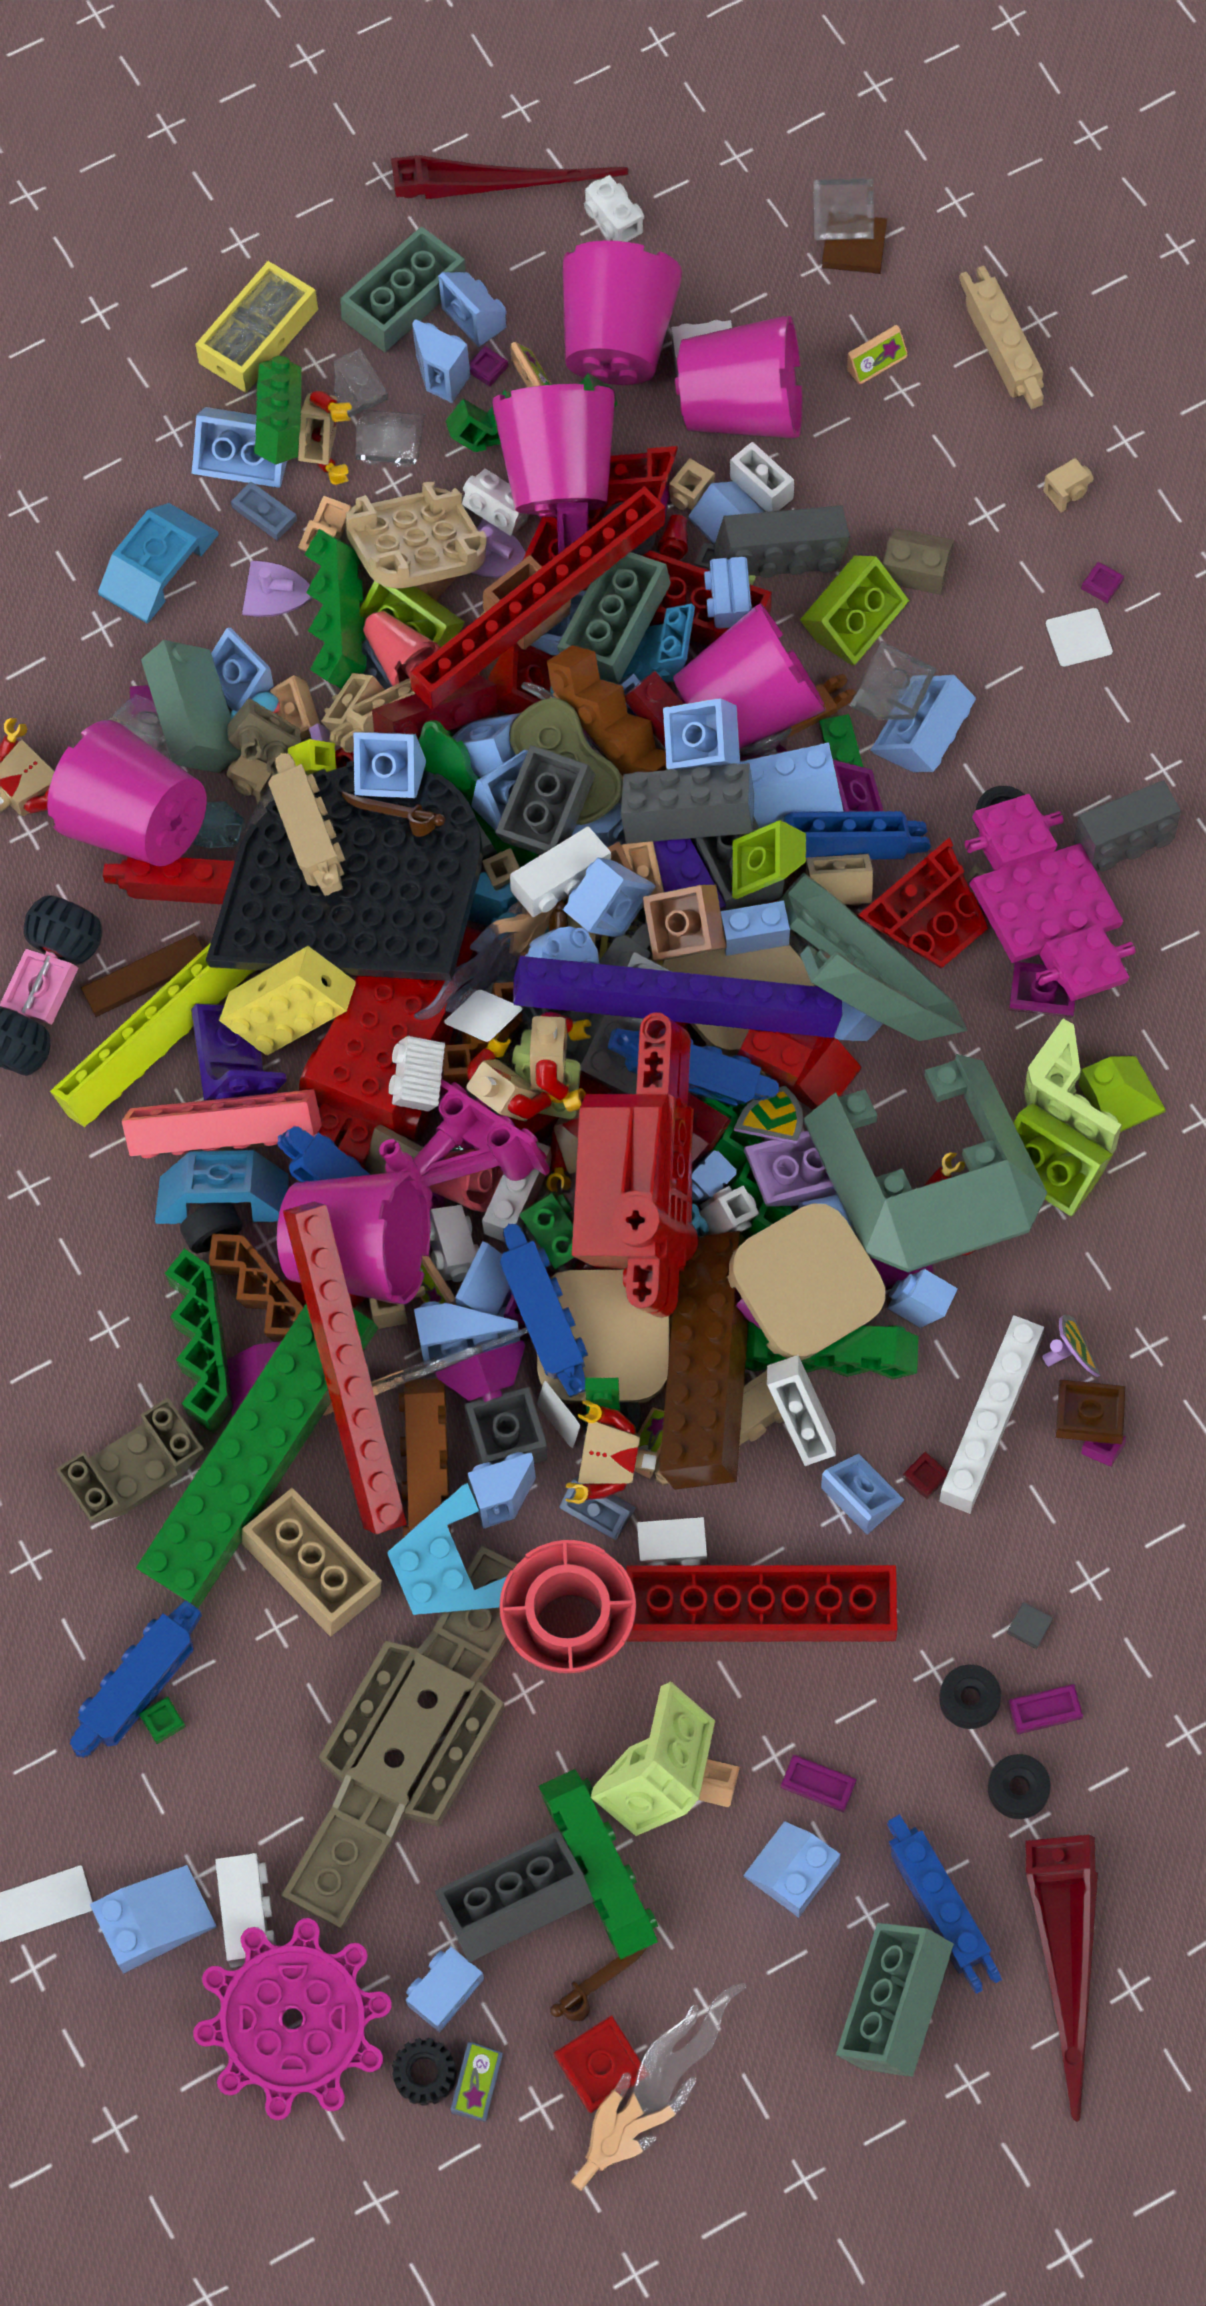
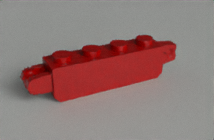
(181, 881)

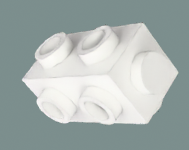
(613, 210)
(493, 501)
(729, 1211)
(452, 1242)

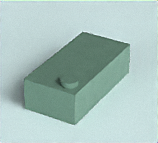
(399, 289)
(617, 613)
(190, 705)
(895, 1999)

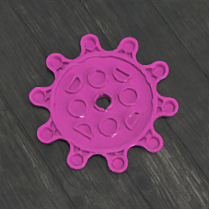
(253, 2027)

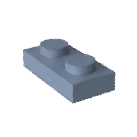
(264, 511)

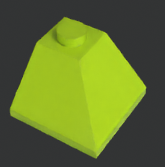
(766, 857)
(1121, 1089)

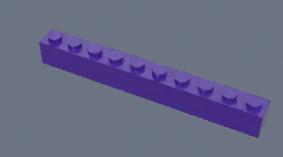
(676, 995)

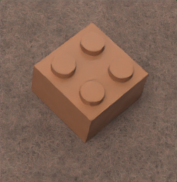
(508, 583)
(684, 922)

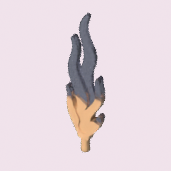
(500, 951)

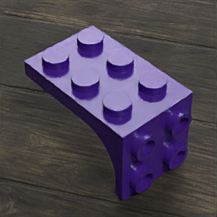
(227, 1061)

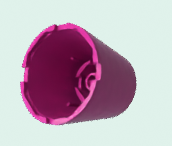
(617, 309)
(742, 380)
(556, 445)
(755, 674)
(125, 796)
(377, 1228)

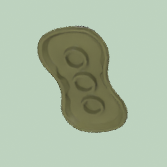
(557, 728)

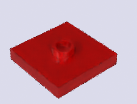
(597, 2062)

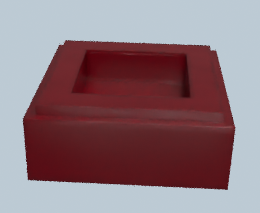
(925, 1475)

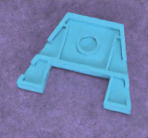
(432, 1567)

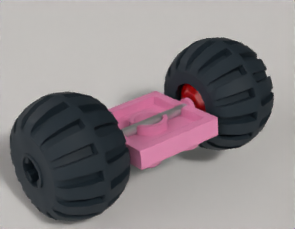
(40, 982)

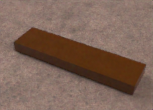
(140, 976)

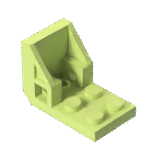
(1052, 1088)
(663, 1773)

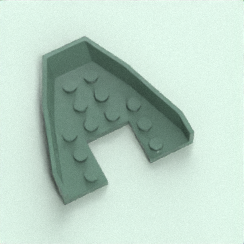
(864, 967)

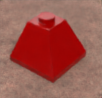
(514, 669)

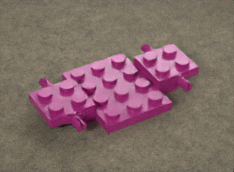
(1047, 899)

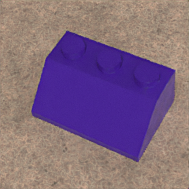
(682, 866)

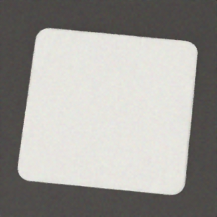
(1079, 637)
(483, 1015)
(558, 1414)

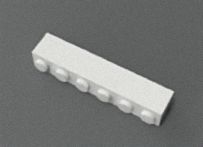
(991, 1414)

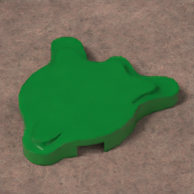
(447, 757)

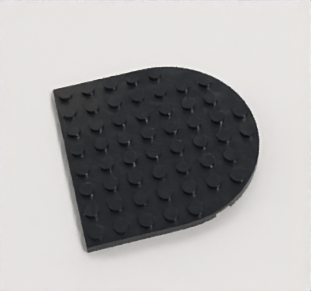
(399, 895)

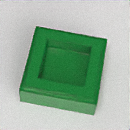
(162, 1720)

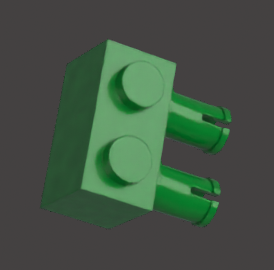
(552, 1226)

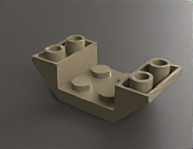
(133, 1466)

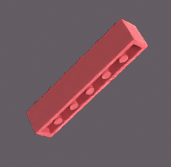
(219, 1123)

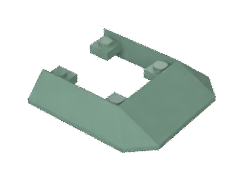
(942, 1218)

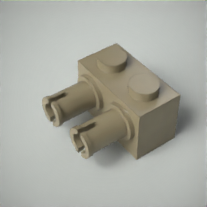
(261, 734)

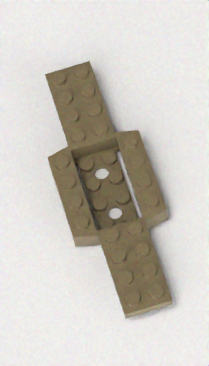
(386, 1718)

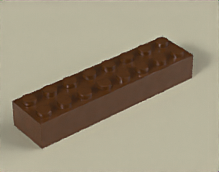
(705, 1371)

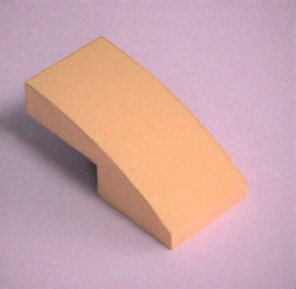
(329, 518)

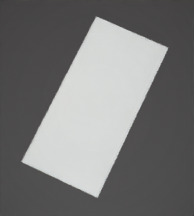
(43, 1902)

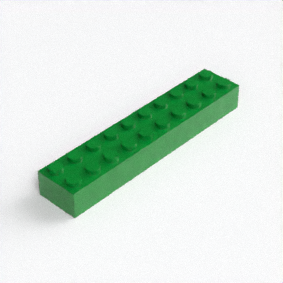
(244, 1465)

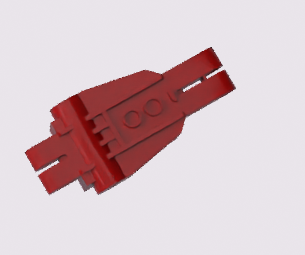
(356, 1063)
(638, 1173)

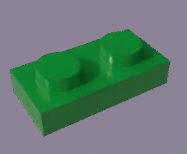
(841, 738)
(603, 1392)

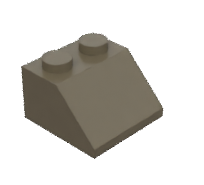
(918, 560)

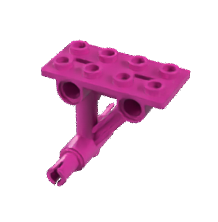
(468, 1125)

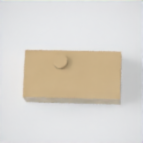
(311, 1562)

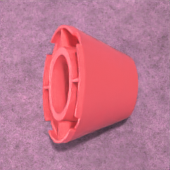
(560, 1571)

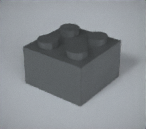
(506, 1427)

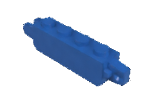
(857, 833)
(710, 1072)
(316, 1157)
(541, 1310)
(136, 1681)
(940, 1901)

